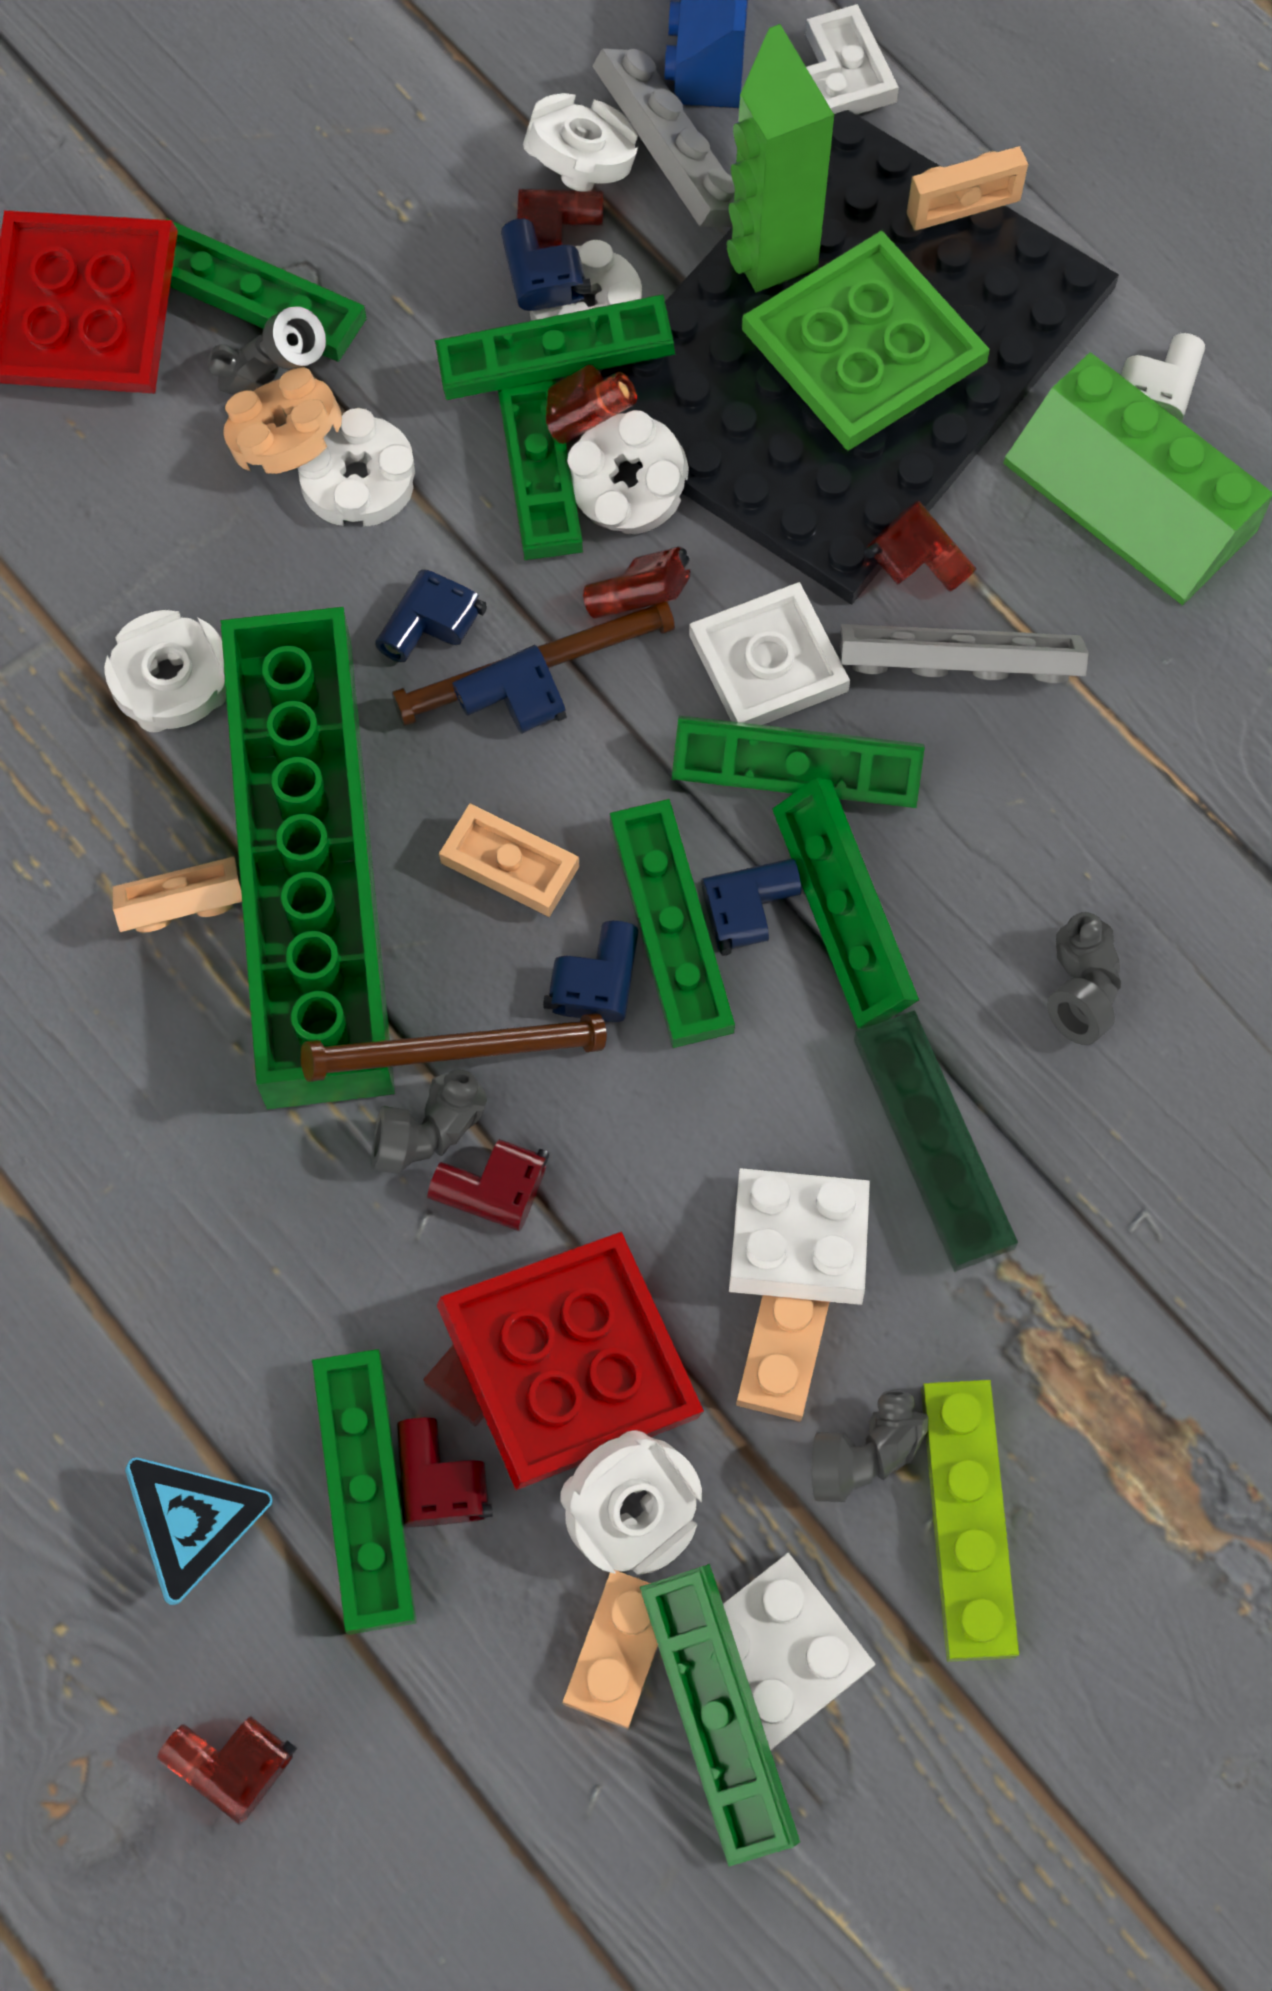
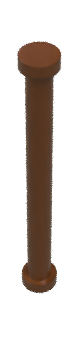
(554, 653)
(320, 1059)

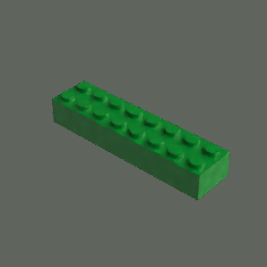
(304, 852)

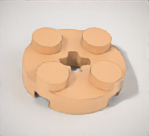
(256, 417)

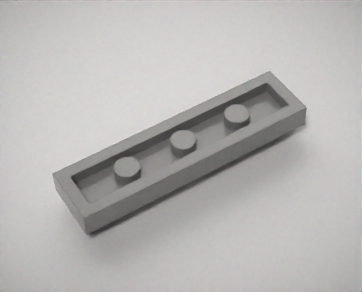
(668, 134)
(985, 653)

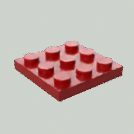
(83, 300)
(568, 1358)

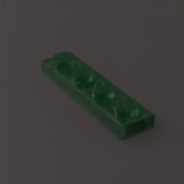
(935, 1141)

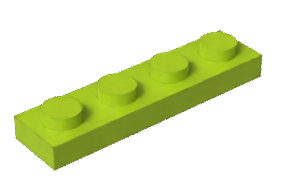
(969, 1522)

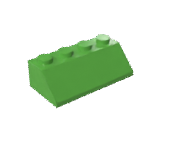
(779, 167)
(1138, 478)

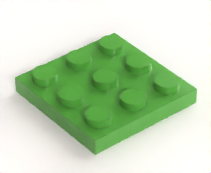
(865, 340)

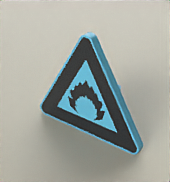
(189, 1520)

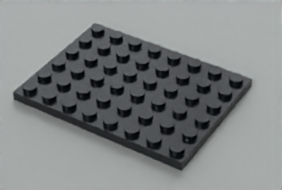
(763, 452)

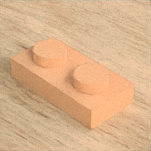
(966, 188)
(509, 860)
(156, 900)
(782, 1356)
(614, 1654)

